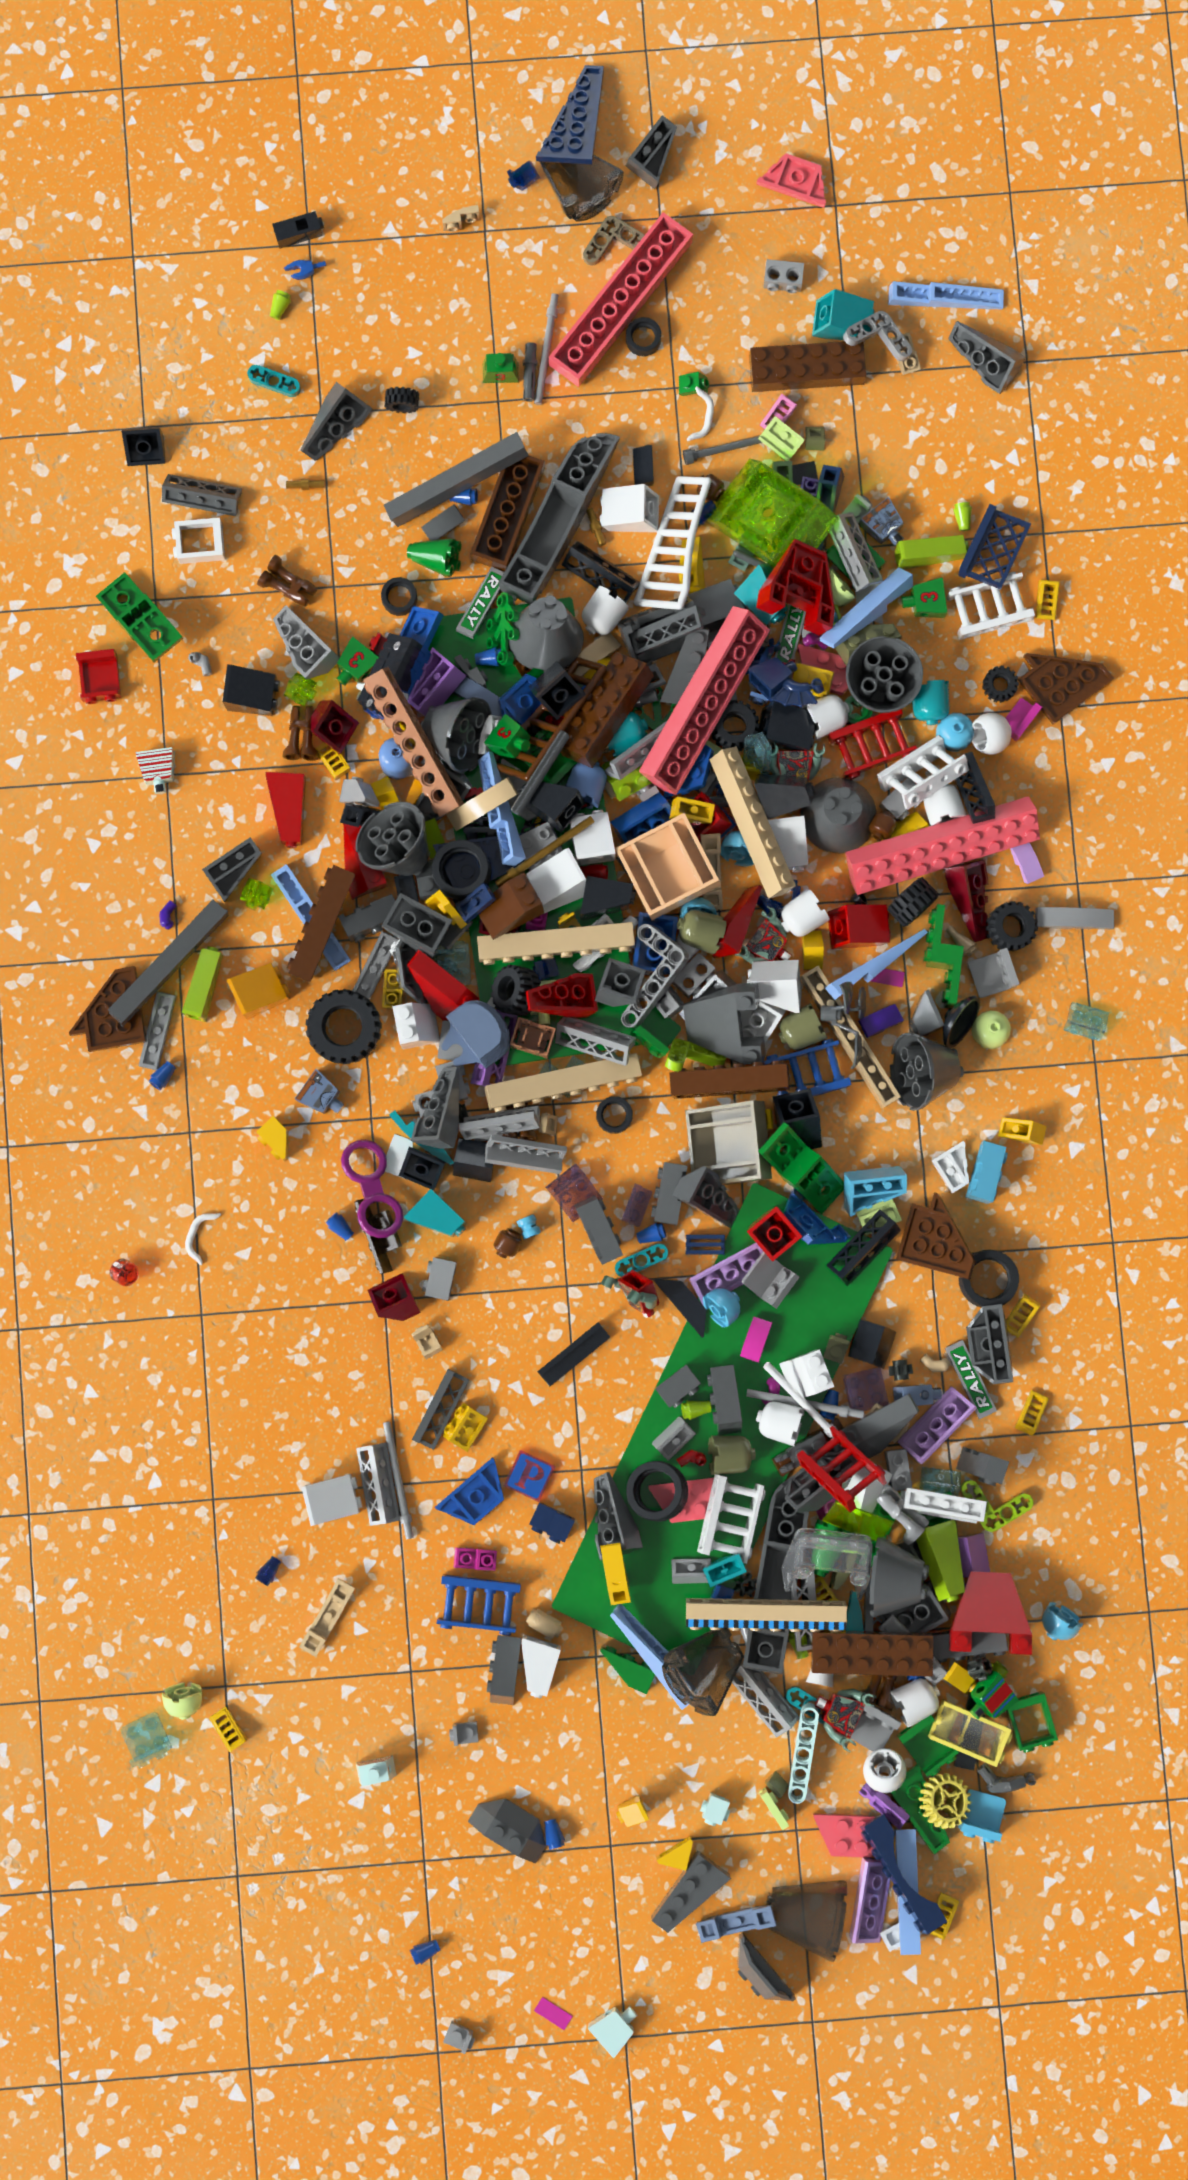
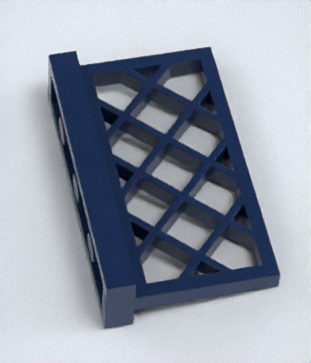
(977, 545)

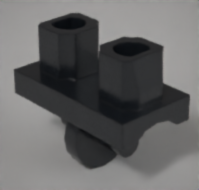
(474, 828)

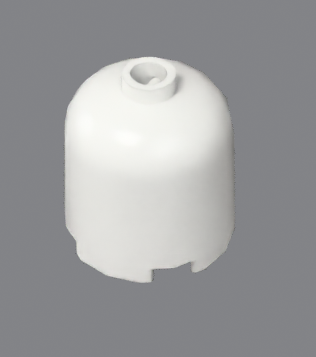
(603, 612)
(829, 713)
(944, 805)
(803, 914)
(780, 1422)
(916, 1700)

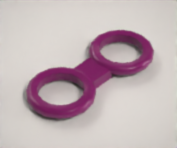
(372, 1188)

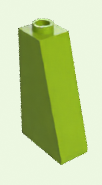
(930, 551)
(203, 984)
(941, 1552)

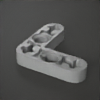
(882, 329)

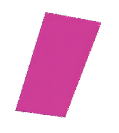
(890, 977)
(553, 2013)

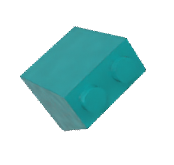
(838, 312)
(749, 591)
(436, 1215)

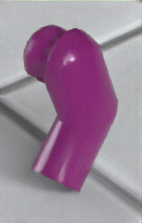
(812, 638)
(774, 1387)

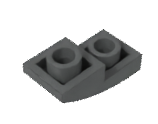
(443, 523)
(474, 674)

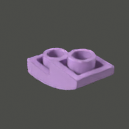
(1028, 862)

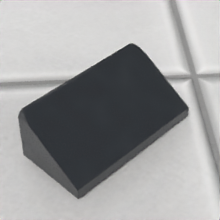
(643, 465)

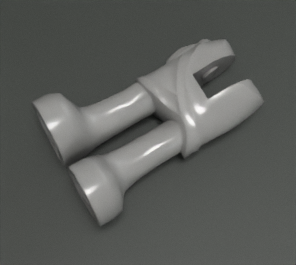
(911, 1520)

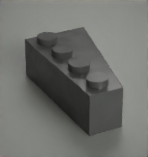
(686, 664)
(981, 1644)
(689, 1891)

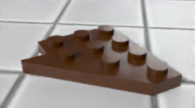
(1062, 683)
(103, 1029)
(935, 1241)

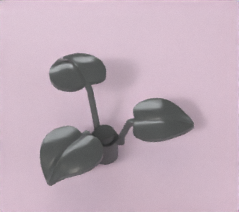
(834, 1013)

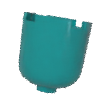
(932, 702)
(628, 734)

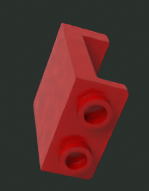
(99, 676)

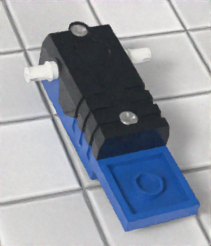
(404, 656)

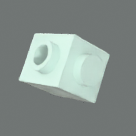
(715, 1809)

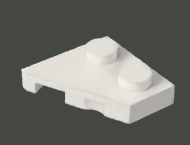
(953, 1167)

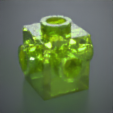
(300, 689)
(256, 894)

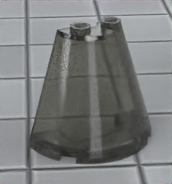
(583, 188)
(703, 1670)
(811, 1915)

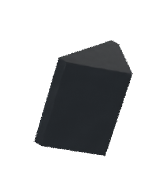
(144, 446)
(470, 1161)
(422, 1168)
(872, 1343)

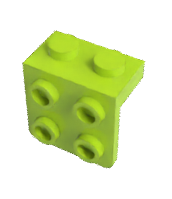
(629, 784)

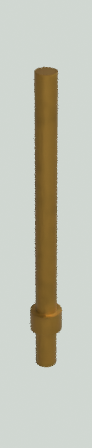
(513, 872)

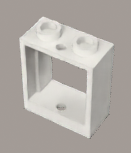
(195, 557)

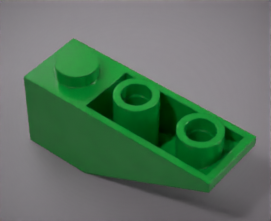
(634, 1674)

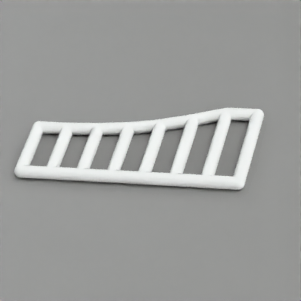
(687, 552)

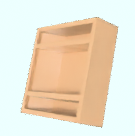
(668, 866)

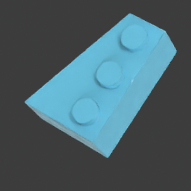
(986, 1172)
(872, 1186)

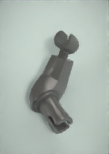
(1003, 1784)

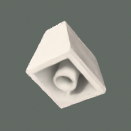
(630, 509)
(595, 841)
(792, 841)
(558, 881)
(778, 983)
(415, 1025)
(807, 1373)
(868, 1497)
(331, 1499)
(539, 1663)

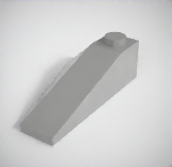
(305, 648)

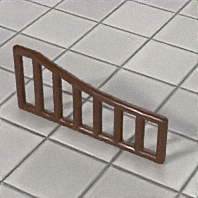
(568, 716)

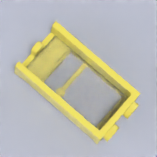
(972, 1736)

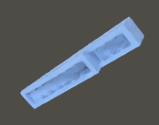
(944, 296)
(869, 608)
(501, 816)
(302, 905)
(874, 966)
(644, 1643)
(907, 1863)

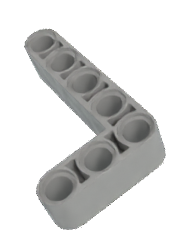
(657, 976)

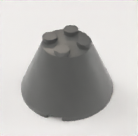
(546, 635)
(884, 674)
(456, 731)
(839, 815)
(394, 840)
(923, 1070)
(896, 1578)

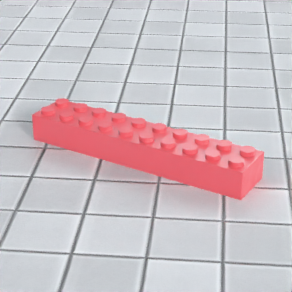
(620, 299)
(704, 700)
(941, 846)

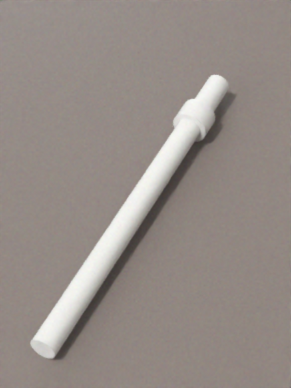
(799, 1398)

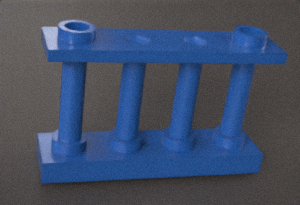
(820, 1085)
(471, 1585)

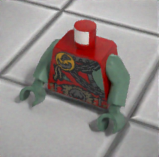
(796, 762)
(767, 941)
(637, 1290)
(842, 1714)

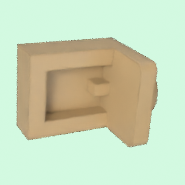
(426, 1341)

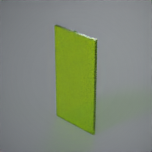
(858, 1521)

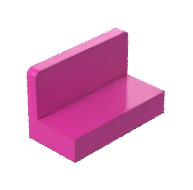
(1021, 717)

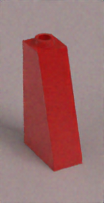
(288, 799)

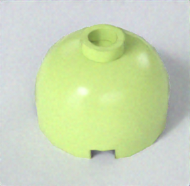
(841, 591)
(991, 1029)
(182, 1700)

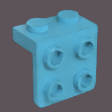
(984, 1816)

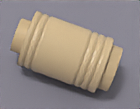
(544, 1623)

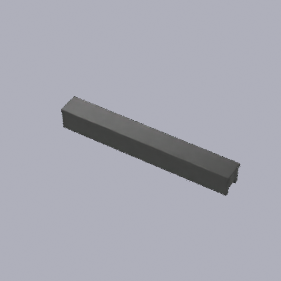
(456, 479)
(168, 962)

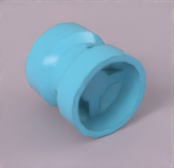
(528, 1226)

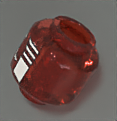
(124, 1272)

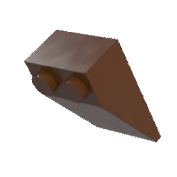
(513, 907)

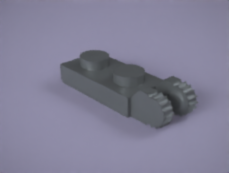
(808, 1445)

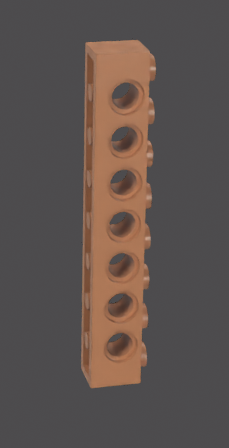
(423, 747)

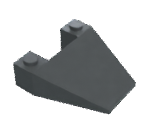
(717, 1024)

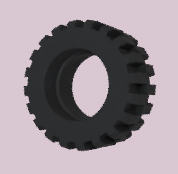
(343, 1000)

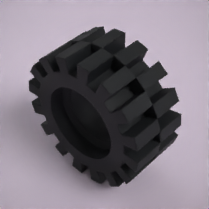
(401, 400)
(1003, 673)

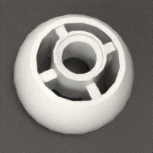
(991, 733)
(884, 1760)

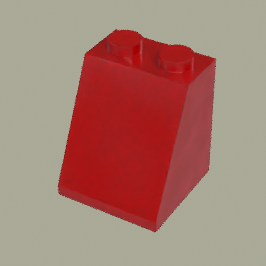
(859, 926)
(774, 1233)

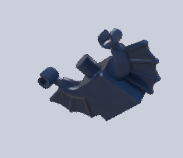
(777, 681)

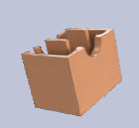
(533, 1037)

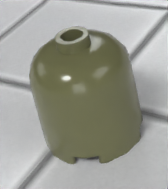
(701, 930)
(801, 1029)
(730, 1454)

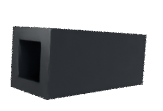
(298, 229)

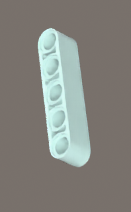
(799, 1762)

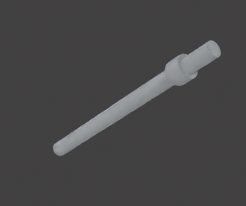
(551, 313)
(842, 1410)
(405, 1517)

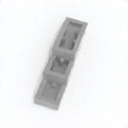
(1074, 918)

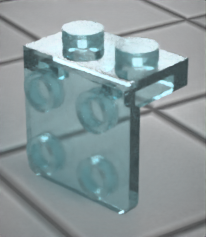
(460, 955)
(146, 1740)

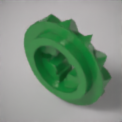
(855, 717)

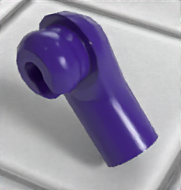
(164, 915)

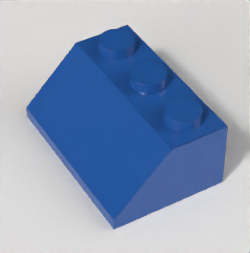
(642, 818)
(646, 957)

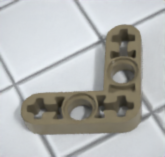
(616, 233)

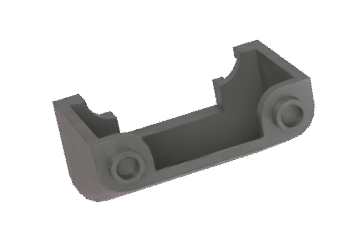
(646, 618)

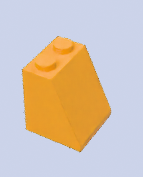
(258, 990)

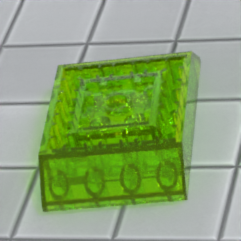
(793, 517)

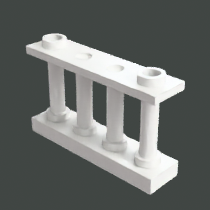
(986, 624)
(917, 760)
(944, 1505)
(712, 1524)

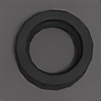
(639, 350)
(399, 581)
(614, 1129)

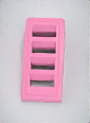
(785, 400)

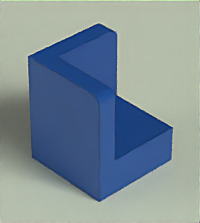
(722, 1592)

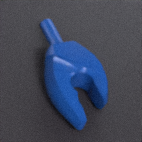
(306, 267)

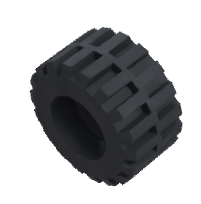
(746, 715)
(913, 901)
(1026, 921)
(511, 988)

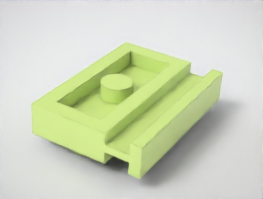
(781, 439)
(887, 1207)
(771, 1800)

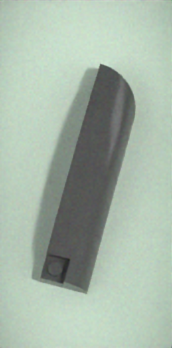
(558, 517)
(767, 1648)

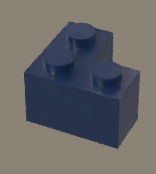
(552, 1522)

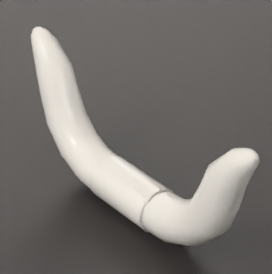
(708, 417)
(192, 1232)

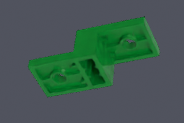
(139, 617)
(943, 956)
(802, 1168)

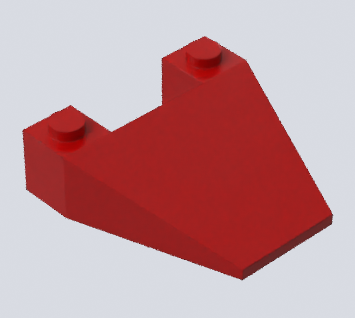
(803, 582)
(990, 1607)

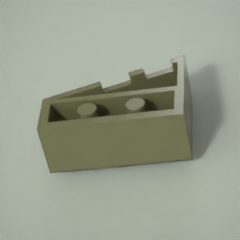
(870, 631)

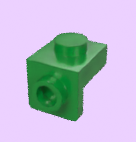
(688, 383)

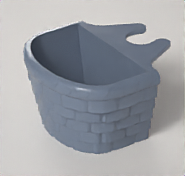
(479, 1032)

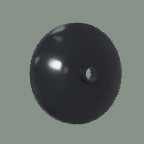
(960, 1020)

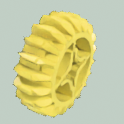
(931, 1807)

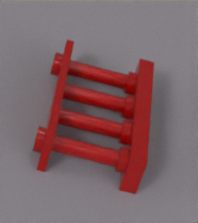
(857, 731)
(834, 1486)

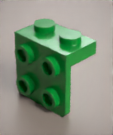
(656, 1033)

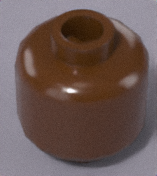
(716, 488)
(882, 825)
(507, 1243)

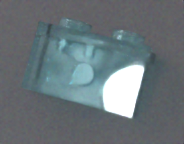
(757, 751)
(1086, 1021)

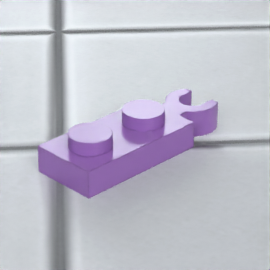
(885, 1806)

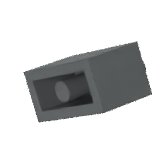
(677, 1386)

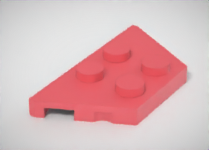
(796, 179)
(827, 661)
(696, 1503)
(843, 1834)

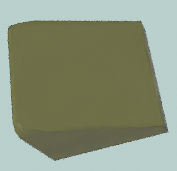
(814, 438)
(776, 1784)

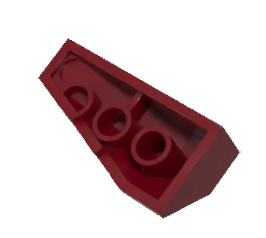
(967, 888)

